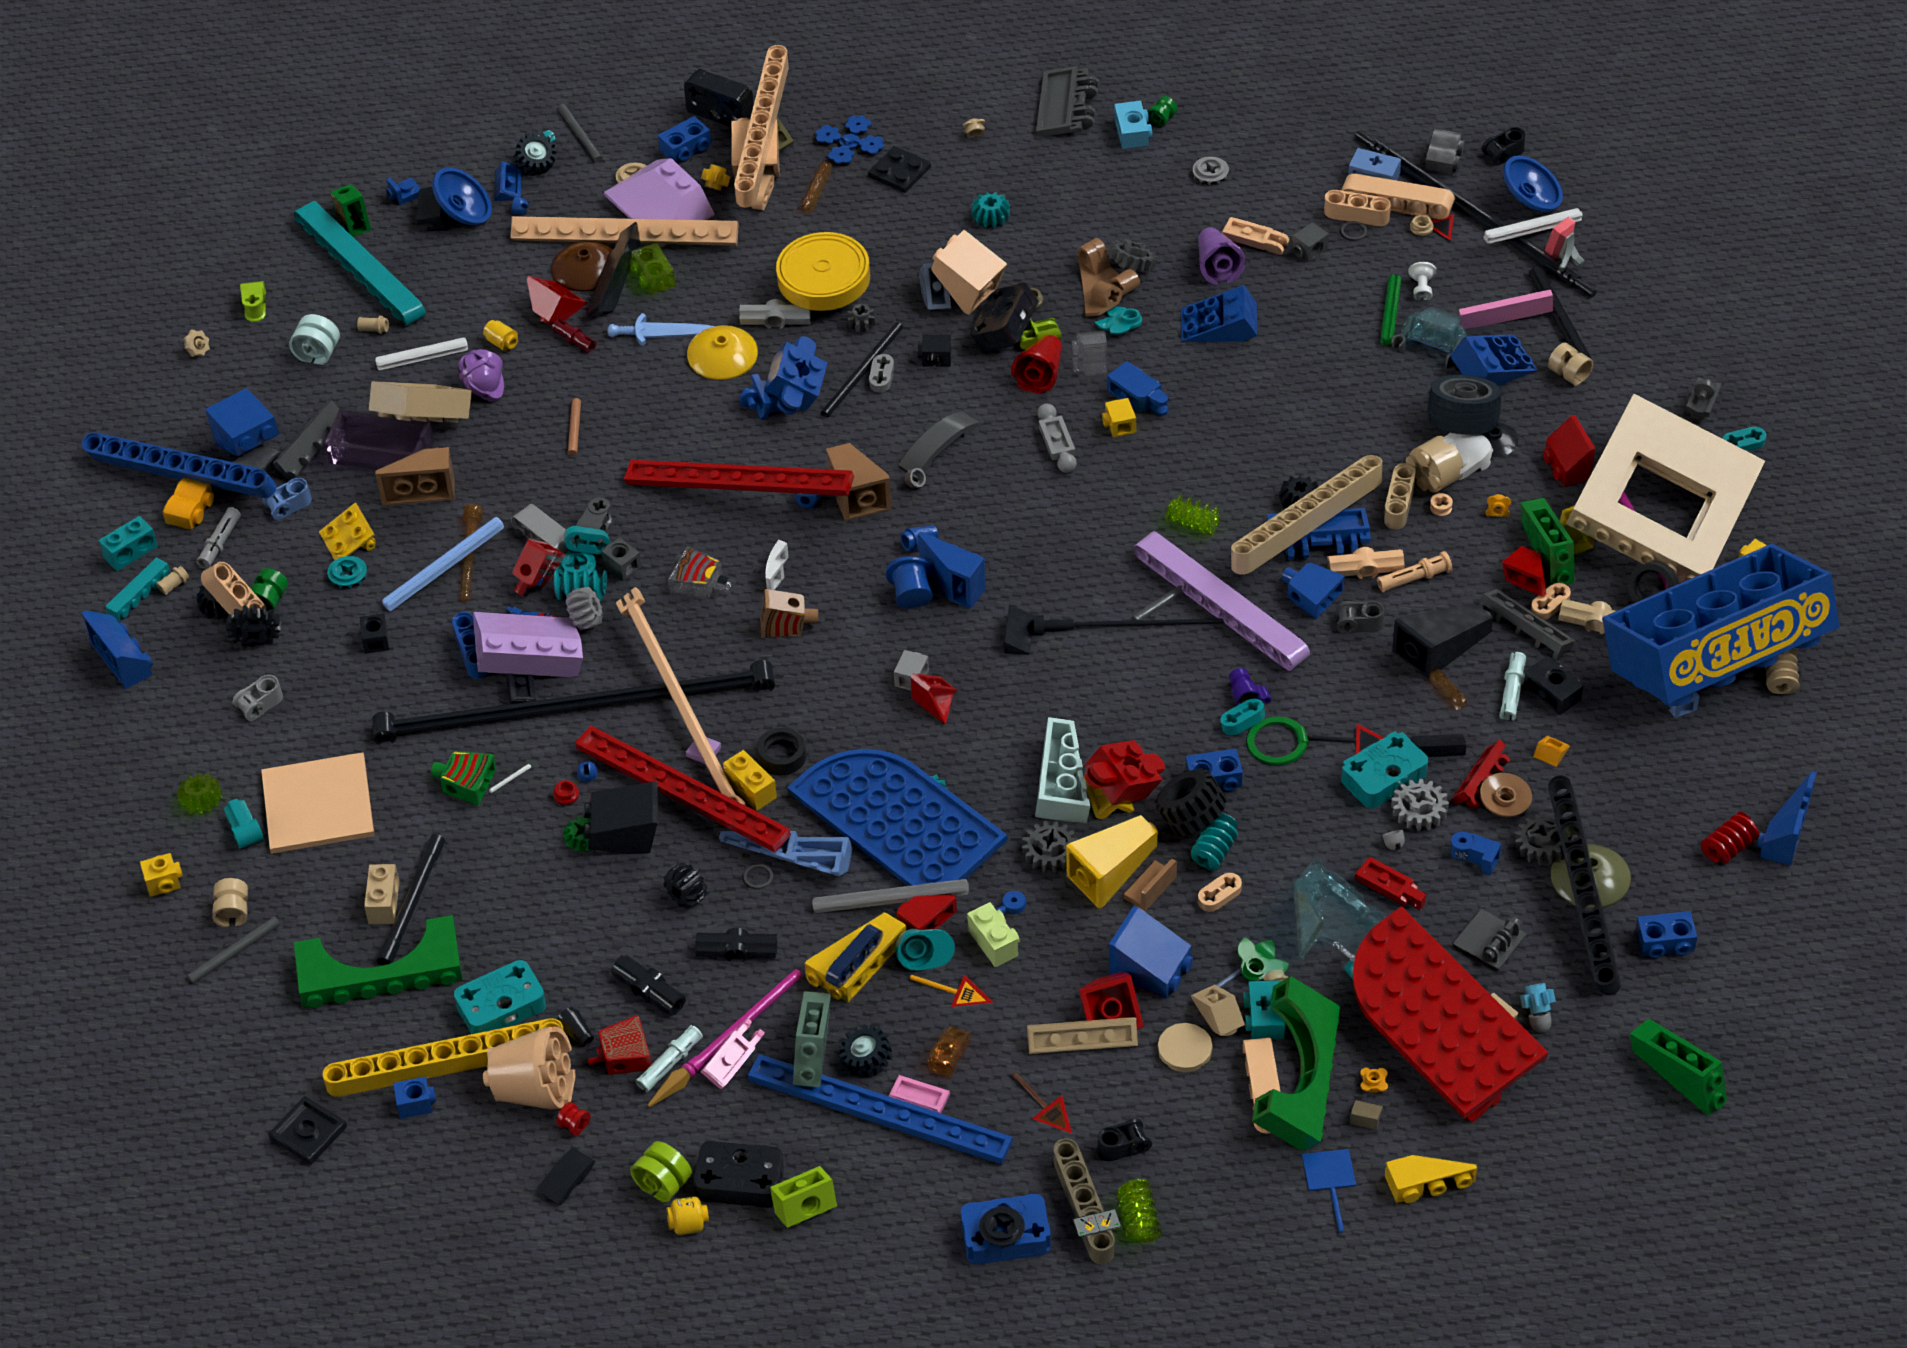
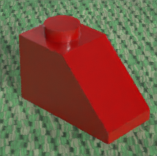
(1525, 570)
(927, 911)

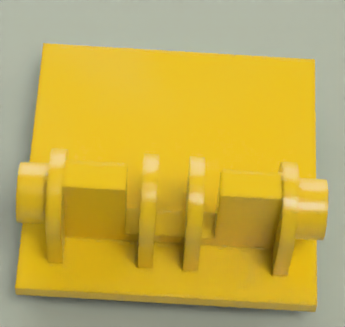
(348, 533)

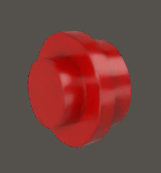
(565, 792)

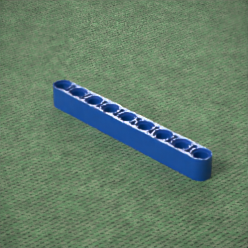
(179, 464)

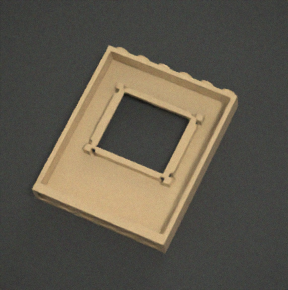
(1683, 456)

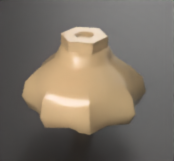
(196, 343)

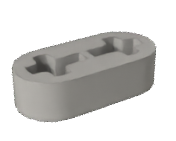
(886, 373)

